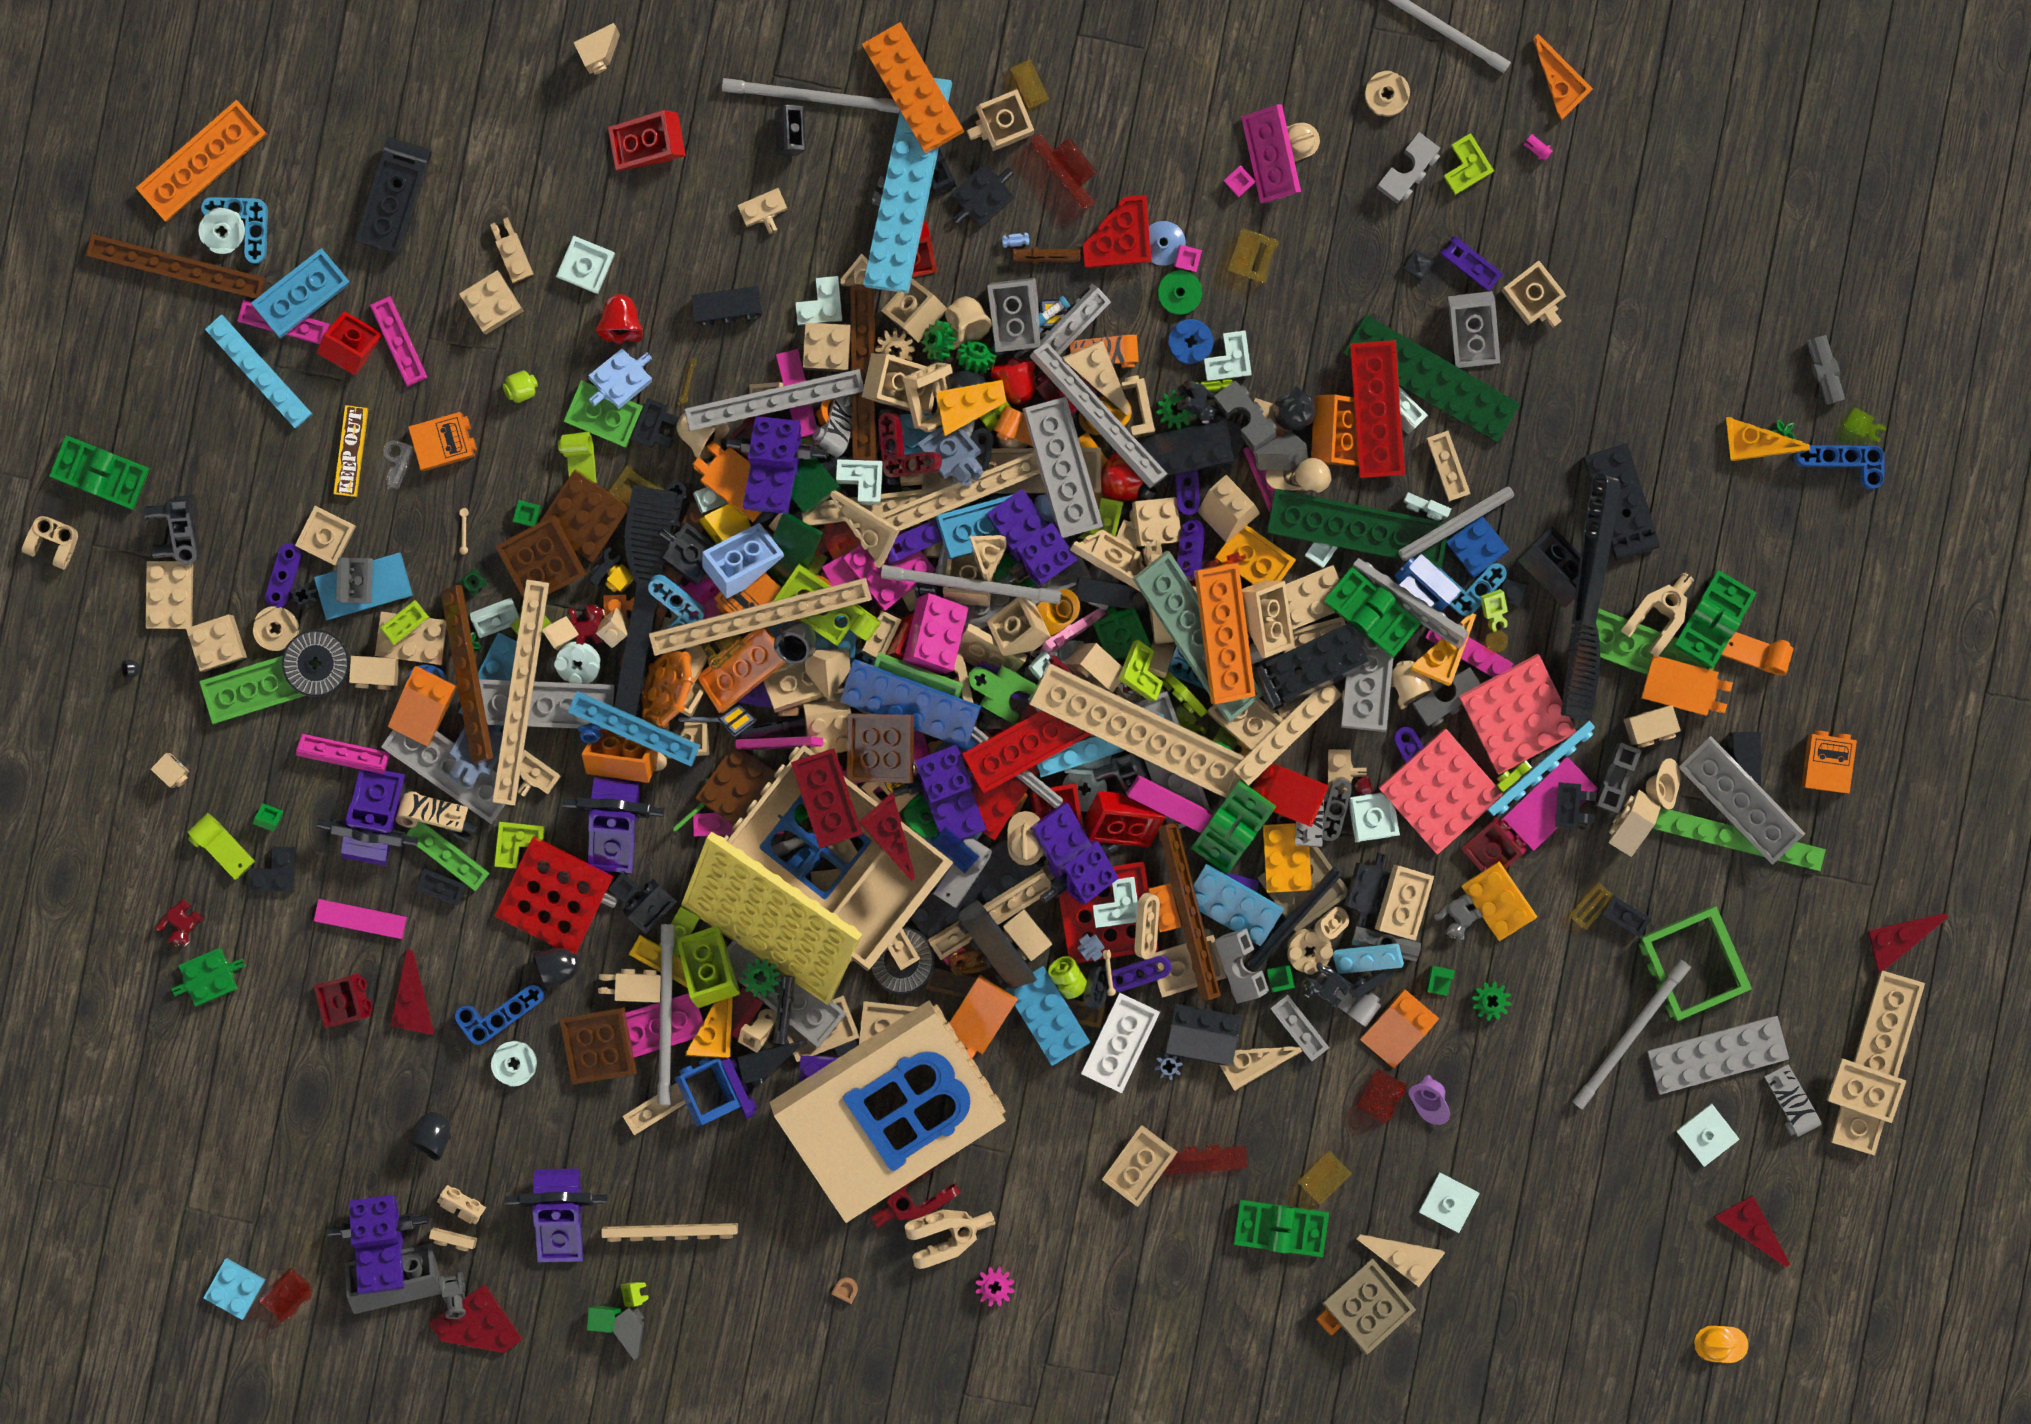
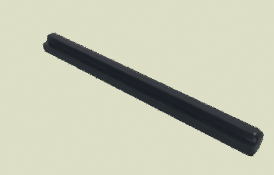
(1294, 918)

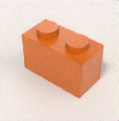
(1168, 912)

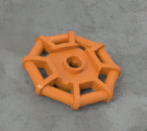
(666, 687)

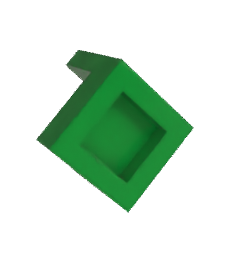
(1280, 978)
(1439, 980)
(602, 1318)

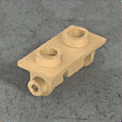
(470, 1208)

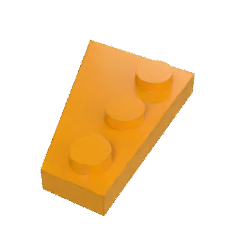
(968, 403)

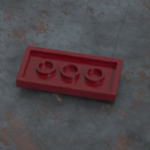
(826, 798)

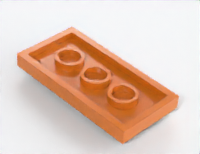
(742, 671)

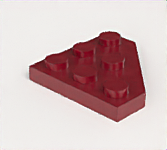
(482, 1327)

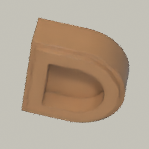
(793, 711)
(846, 1289)

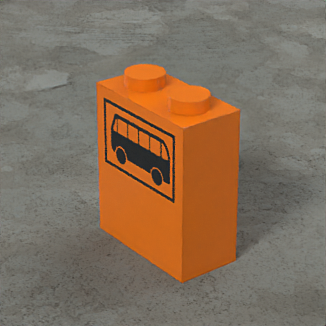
(442, 441)
(759, 592)
(1829, 762)

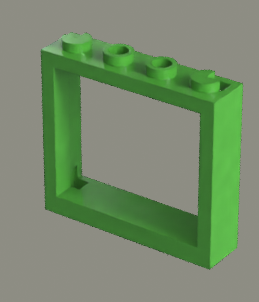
(1727, 947)

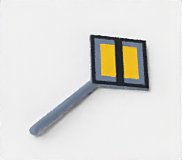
(734, 720)

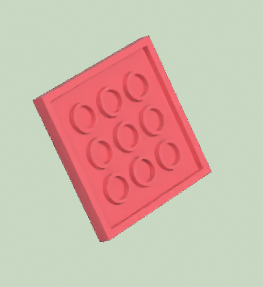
(1517, 714)
(1440, 791)

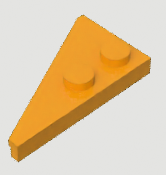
(1753, 442)
(1443, 658)
(715, 1032)

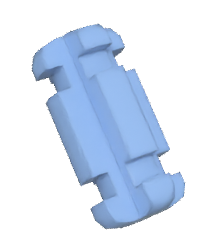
(1015, 240)

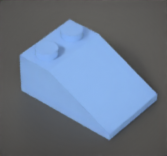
(741, 559)

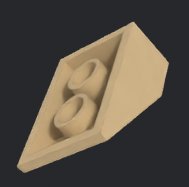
(1268, 617)

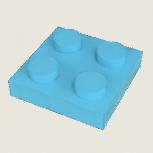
(234, 1288)

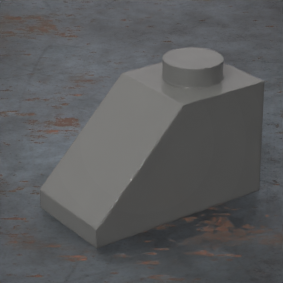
(1281, 453)
(629, 1330)

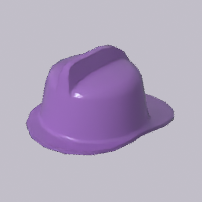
(1430, 1101)

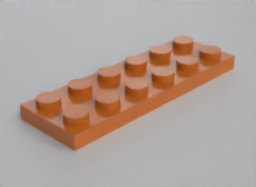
(913, 88)
(201, 161)
(1224, 633)

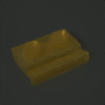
(1324, 1177)

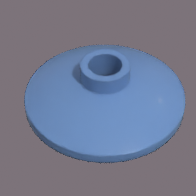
(1165, 254)

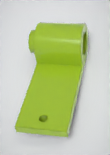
(579, 452)
(221, 845)

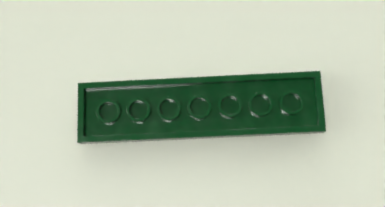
(1443, 383)
(1350, 526)

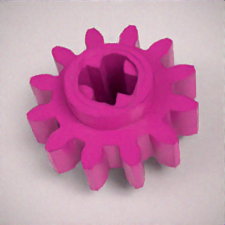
(989, 1279)

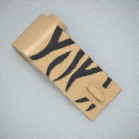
(428, 810)

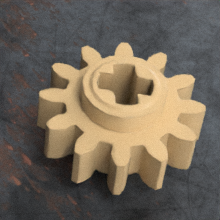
(897, 341)

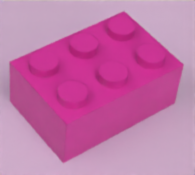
(935, 634)

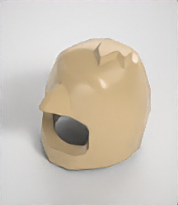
(1409, 683)

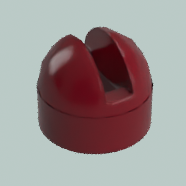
(1364, 786)

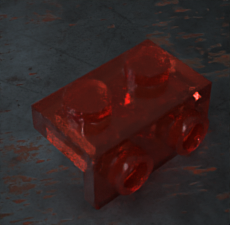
(1381, 1096)
(287, 1295)

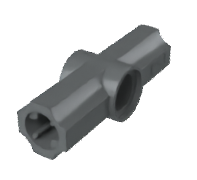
(1825, 370)
(1365, 937)

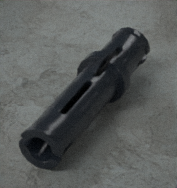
(773, 727)
(785, 1001)

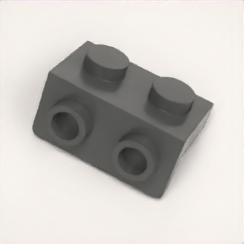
(354, 580)

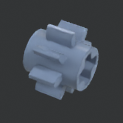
(1090, 947)
(1173, 1069)

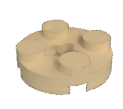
(1392, 82)
(263, 626)
(1296, 951)

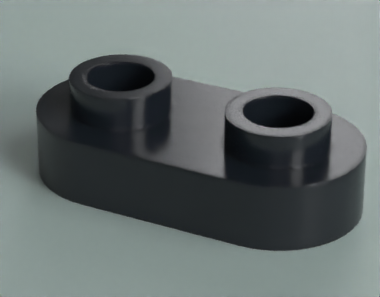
(985, 449)
(1096, 987)

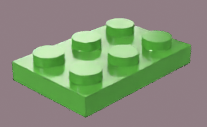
(604, 418)

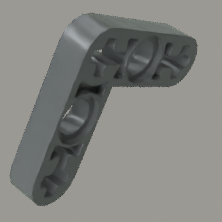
(1326, 822)

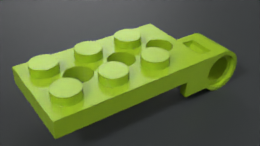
(859, 620)

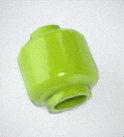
(520, 386)

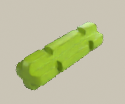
(1216, 385)

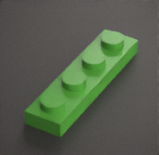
(449, 855)

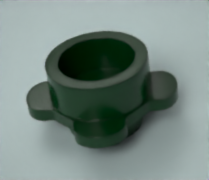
(473, 588)

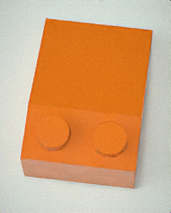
(422, 706)
(1399, 1028)

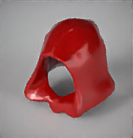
(619, 314)
(1017, 379)
(1119, 480)

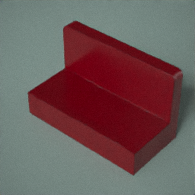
(744, 1010)

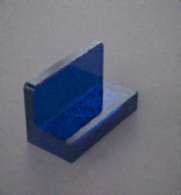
(954, 849)

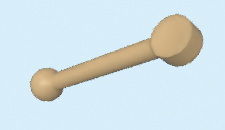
(464, 513)
(1107, 954)

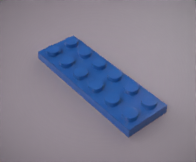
(933, 710)

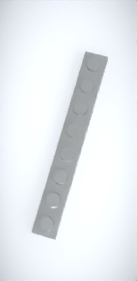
(774, 400)
(1098, 415)

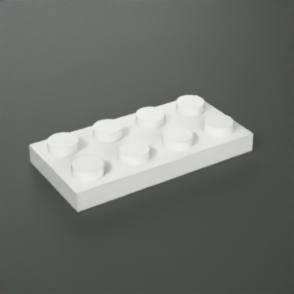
(1120, 1042)

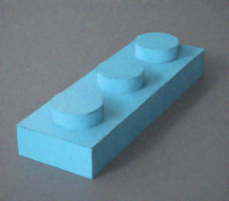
(1368, 958)

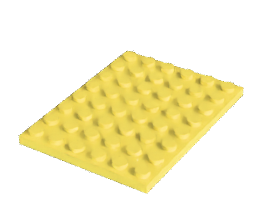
(771, 918)

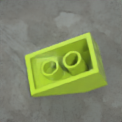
(707, 967)

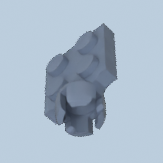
(957, 454)
(463, 764)

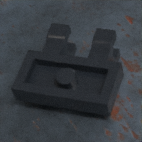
(650, 423)
(1568, 805)

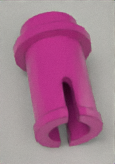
(1538, 147)

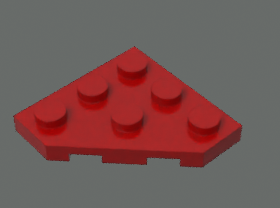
(1121, 237)

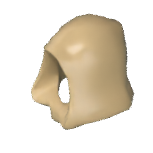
(968, 320)
(698, 438)

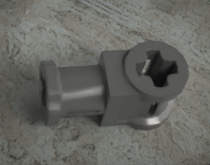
(453, 1293)

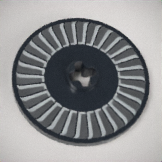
(303, 650)
(912, 978)

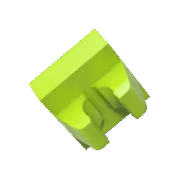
(632, 1295)

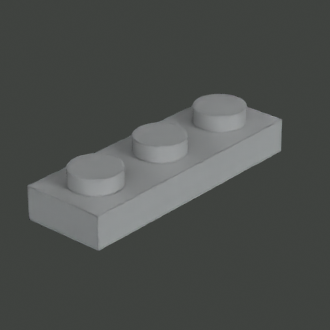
(1299, 1028)

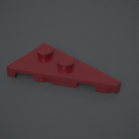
(886, 829)
(1895, 940)
(411, 1006)
(1750, 1223)

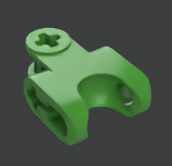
(999, 689)

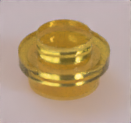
(1496, 641)

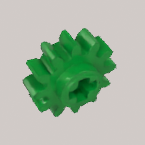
(939, 340)
(976, 356)
(1167, 412)
(754, 982)
(1482, 1001)

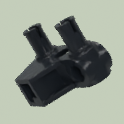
(183, 527)
(1125, 767)

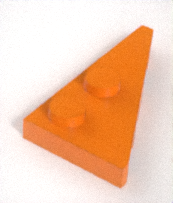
(1563, 81)

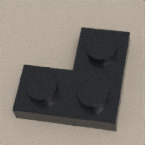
(280, 877)

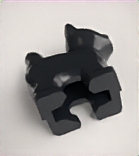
(1196, 401)
(1329, 986)

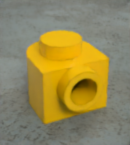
(619, 578)

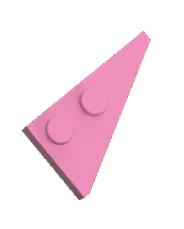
(1071, 632)

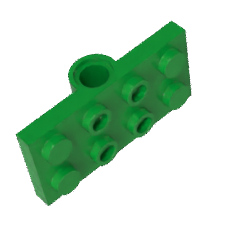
(99, 472)
(1372, 612)
(1715, 619)
(1233, 827)
(1281, 1228)

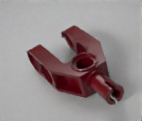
(913, 1211)

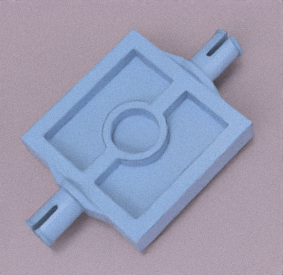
(620, 378)

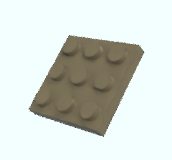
(1291, 899)
(1369, 1306)

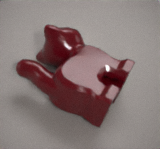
(587, 628)
(185, 924)

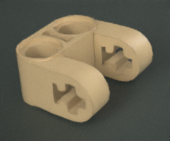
(54, 534)

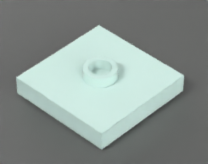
(585, 264)
(1373, 817)
(1707, 1135)
(1449, 1202)

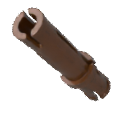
(1046, 255)

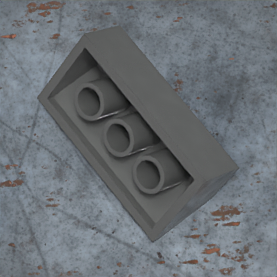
(420, 1281)

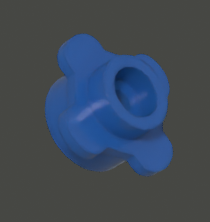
(590, 733)

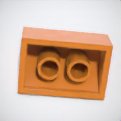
(1335, 431)
(619, 758)

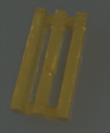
(1578, 920)

